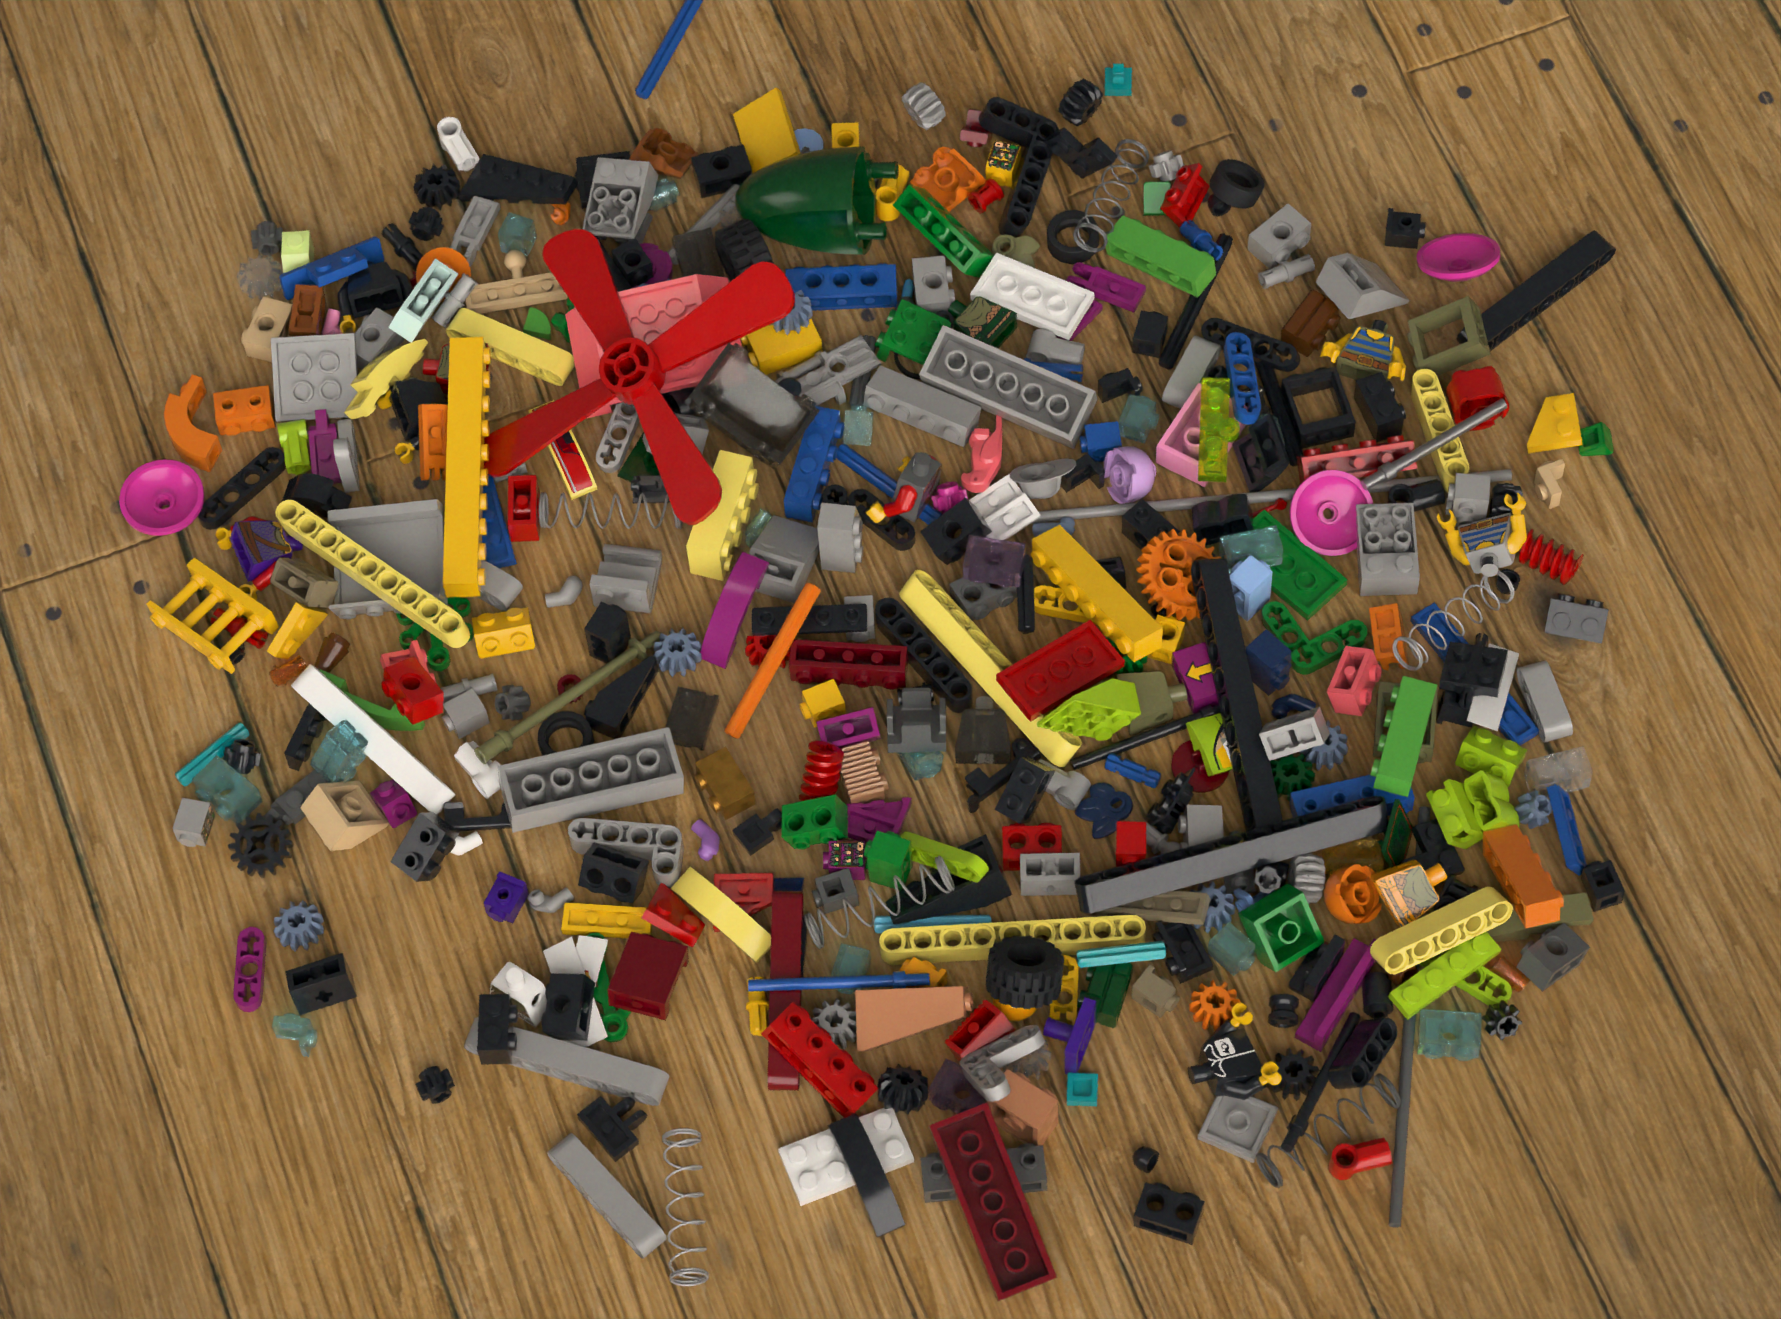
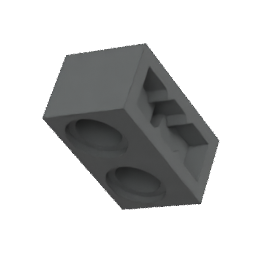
(988, 597)

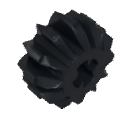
(1080, 102)
(437, 186)
(1497, 505)
(1302, 1067)
(903, 1089)

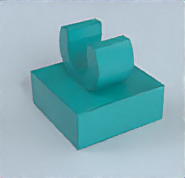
(1118, 80)

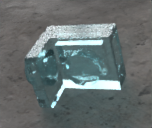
(858, 426)

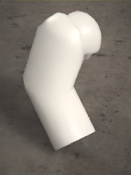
(466, 843)

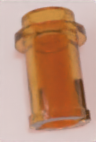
(287, 671)
(1510, 973)

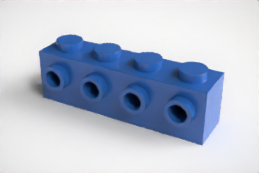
(812, 465)
(1343, 792)

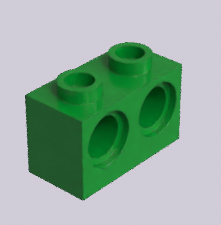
(813, 816)

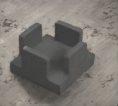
(916, 723)

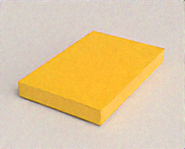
(766, 130)

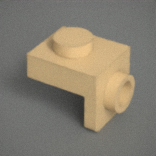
(1546, 484)

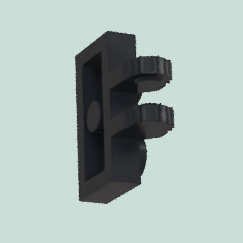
(609, 1129)

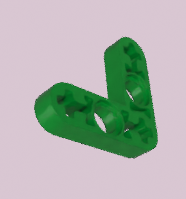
(1311, 649)

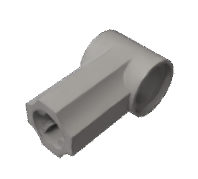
(1048, 348)
(1067, 787)

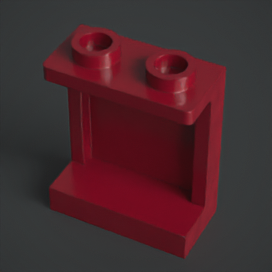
(647, 975)

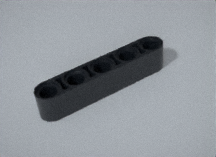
(928, 666)

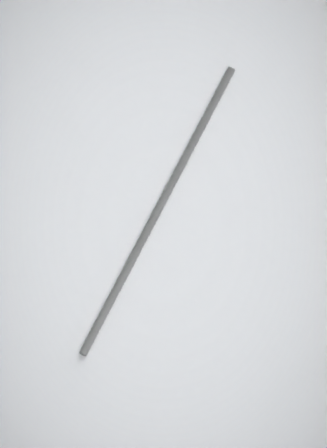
(1253, 497)

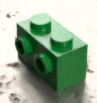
(888, 856)

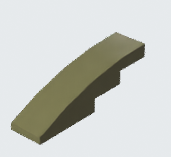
(1573, 913)

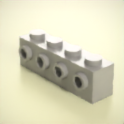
(921, 406)

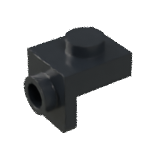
(1117, 384)
(1084, 469)

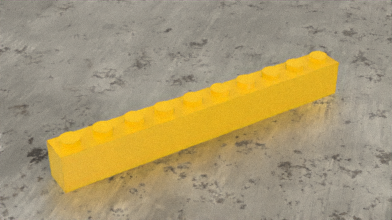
(466, 467)

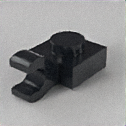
(756, 833)

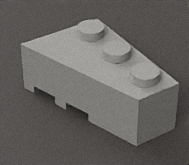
(840, 537)

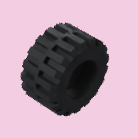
(740, 247)
(1024, 972)

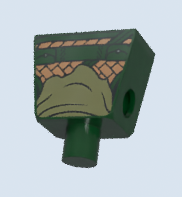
(984, 321)

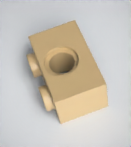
(267, 315)

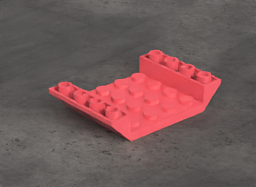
(650, 313)

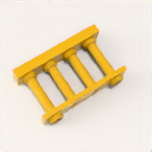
(220, 590)

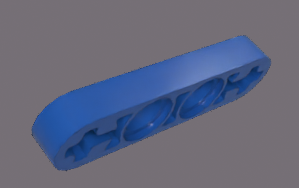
(1246, 378)

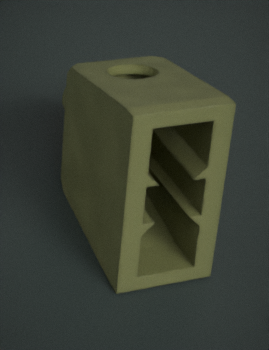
(1154, 699)

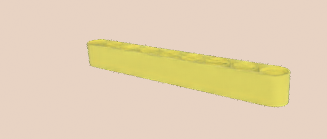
(378, 582)
(980, 660)
(969, 933)

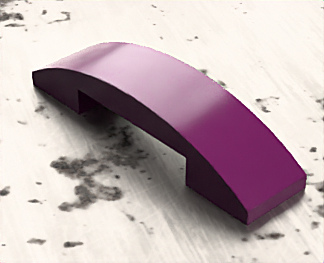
(732, 608)

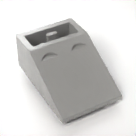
(619, 197)
(1358, 286)
(1387, 549)
(791, 555)

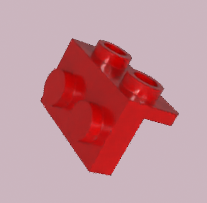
(1185, 194)

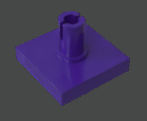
(1075, 1036)

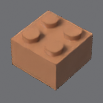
(1026, 1111)

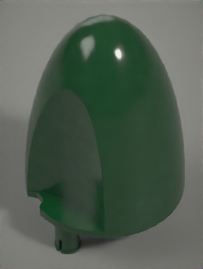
(818, 200)

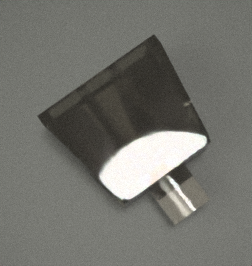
(983, 735)

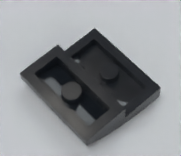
(1261, 454)

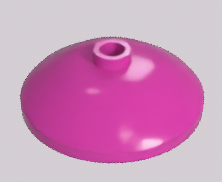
(1458, 257)
(160, 485)
(1340, 494)

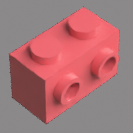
(1354, 681)

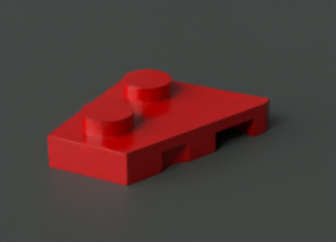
(747, 890)
(673, 916)

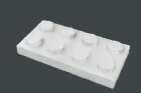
(1034, 295)
(819, 1168)

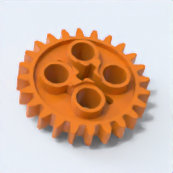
(1158, 564)

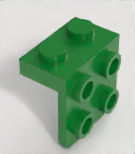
(910, 332)

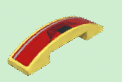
(571, 463)

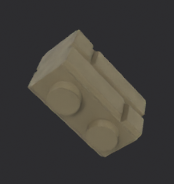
(304, 582)

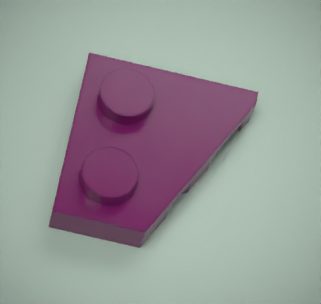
(876, 816)

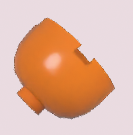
(1352, 895)

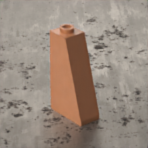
(897, 1014)

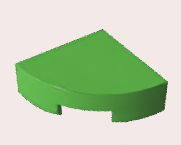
(537, 324)

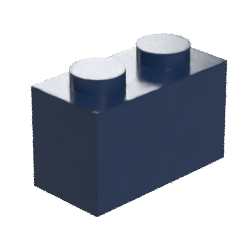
(1269, 662)

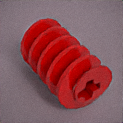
(1549, 558)
(822, 770)

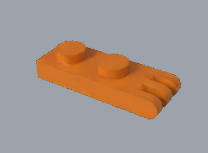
(432, 440)

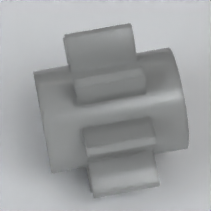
(1166, 165)

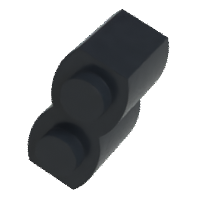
(1222, 518)

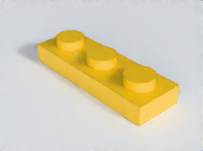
(603, 919)

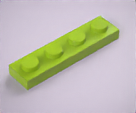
(1443, 974)

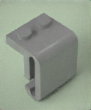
(627, 578)

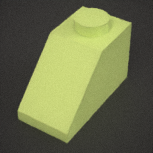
(296, 249)

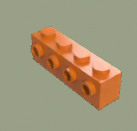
(1522, 876)

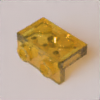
(1360, 851)

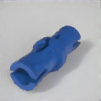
(1201, 239)

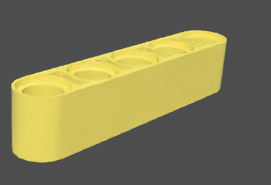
(514, 347)
(1434, 420)
(1441, 930)

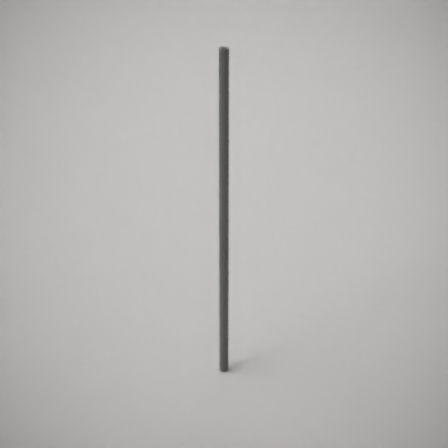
(1404, 1091)

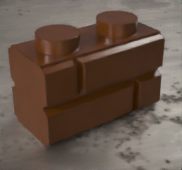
(1310, 323)

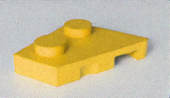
(1556, 425)
(295, 630)

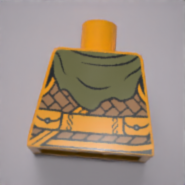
(1408, 890)

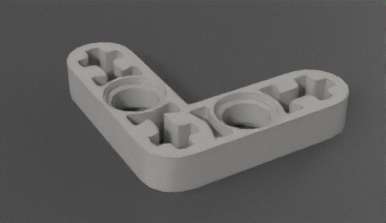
(346, 455)
(983, 1065)

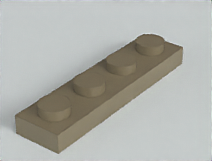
(1168, 907)

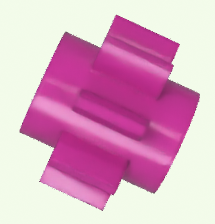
(948, 495)

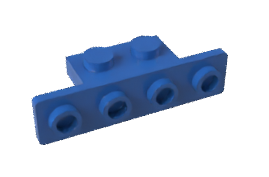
(333, 266)

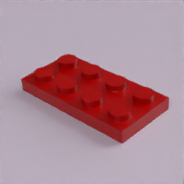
(1060, 670)

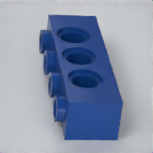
(854, 293)

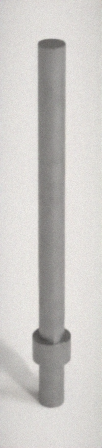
(1389, 470)

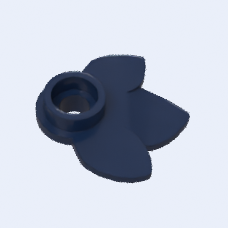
(1100, 809)

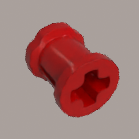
(985, 195)

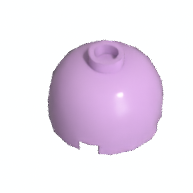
(1129, 473)

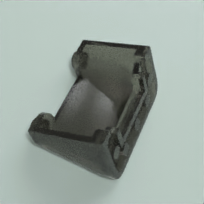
(751, 406)

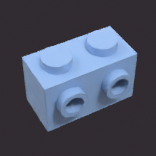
(1251, 586)

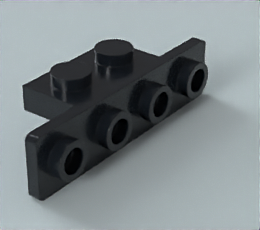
(820, 619)

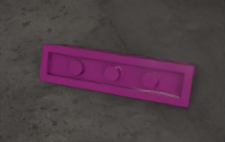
(1336, 995)

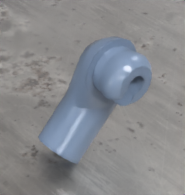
(1066, 522)

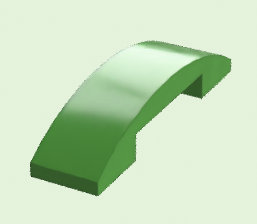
(386, 718)

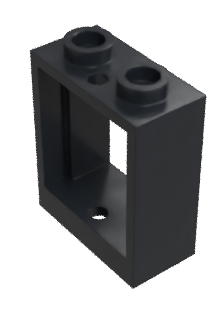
(1323, 430)

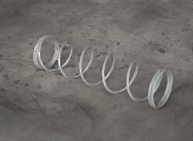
(543, 511)
(1412, 643)
(818, 937)
(684, 1143)

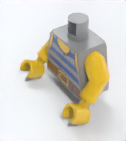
(1490, 541)

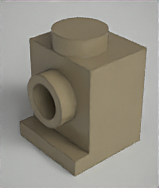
(1155, 992)

